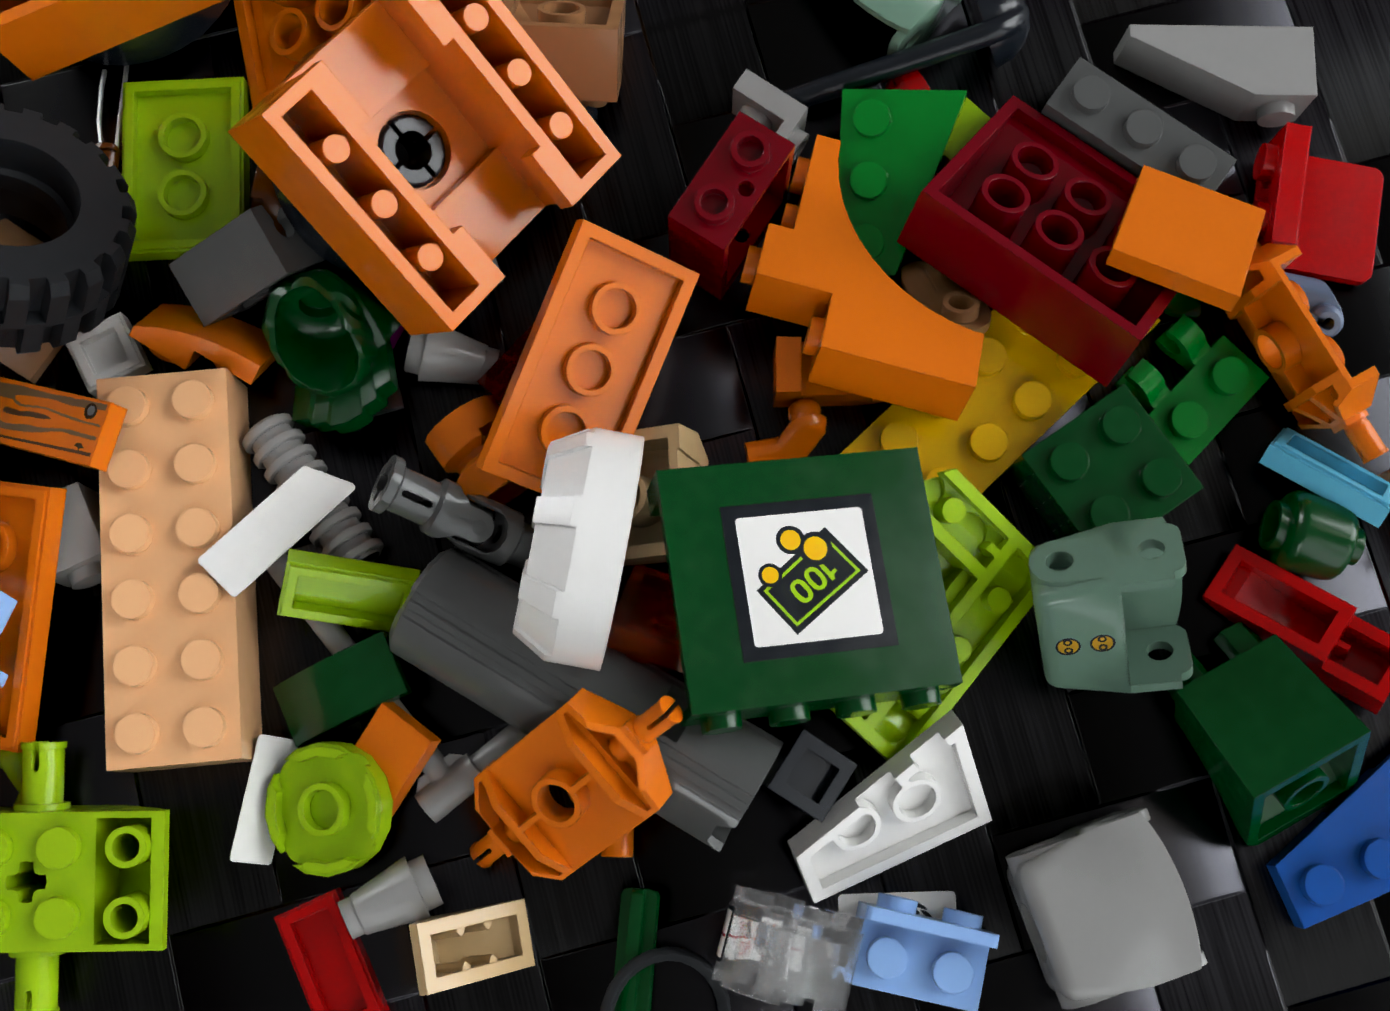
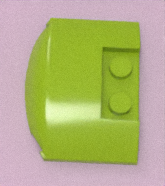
(986, 597)

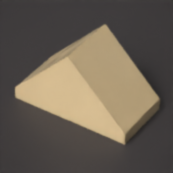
(471, 945)

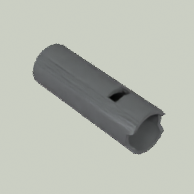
(462, 634)

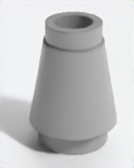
(448, 358)
(391, 899)

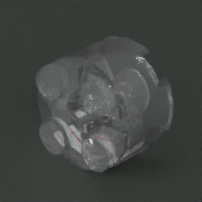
(787, 950)

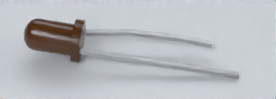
(111, 150)

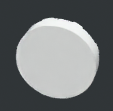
(578, 546)

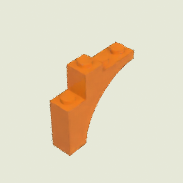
(859, 322)

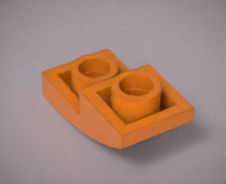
(179, 337)

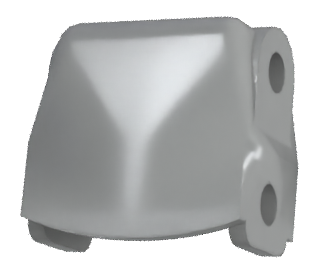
(1105, 909)

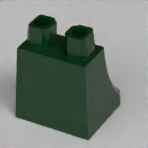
(1268, 733)

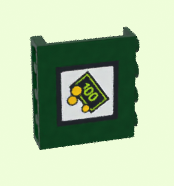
(805, 588)

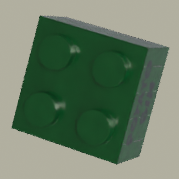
(1104, 469)

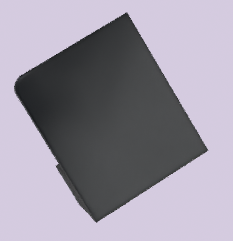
(808, 772)

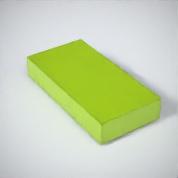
(343, 590)

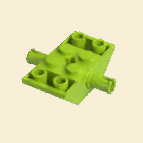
(101, 873)

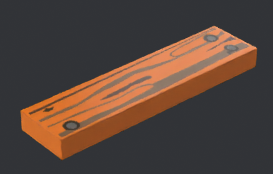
(59, 424)

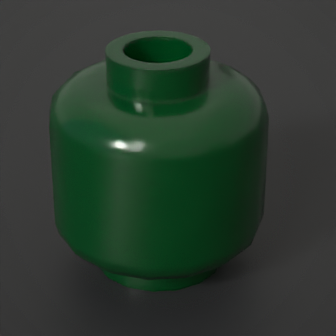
(1311, 535)

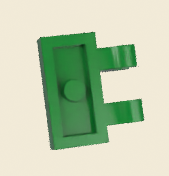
(1205, 397)

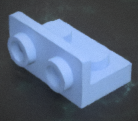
(922, 954)

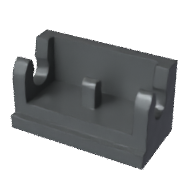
(241, 264)

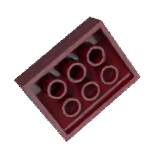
(1029, 232)

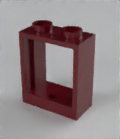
(734, 191)

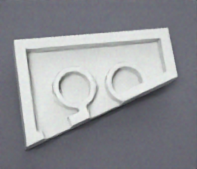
(895, 813)

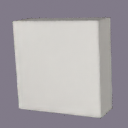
(108, 352)

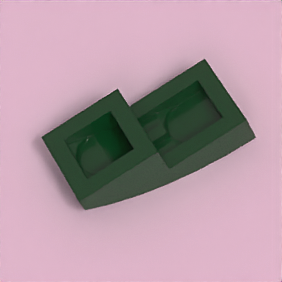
(341, 689)

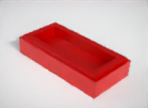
(327, 960)

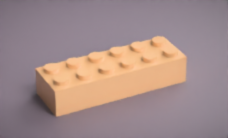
(173, 638)

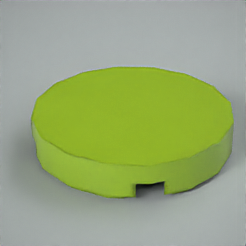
(329, 808)

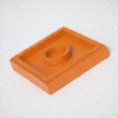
(1187, 238)

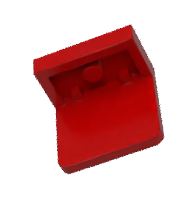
(1318, 206)

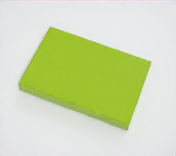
(183, 161)

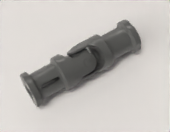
(450, 513)

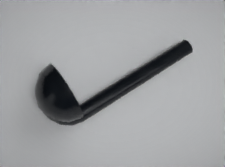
(1002, 28)

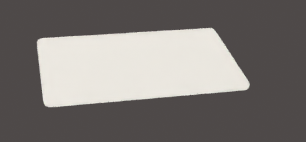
(273, 528)

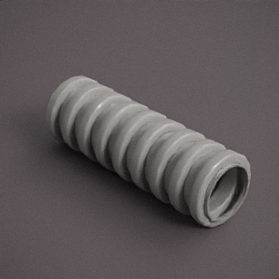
(282, 453)

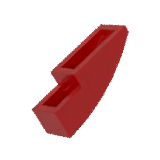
(1313, 623)

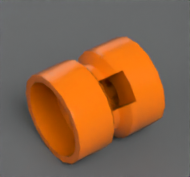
(458, 444)

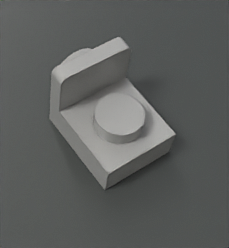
(771, 108)

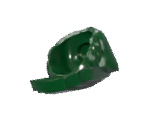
(333, 348)

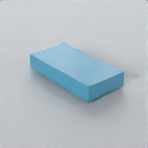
(1329, 475)

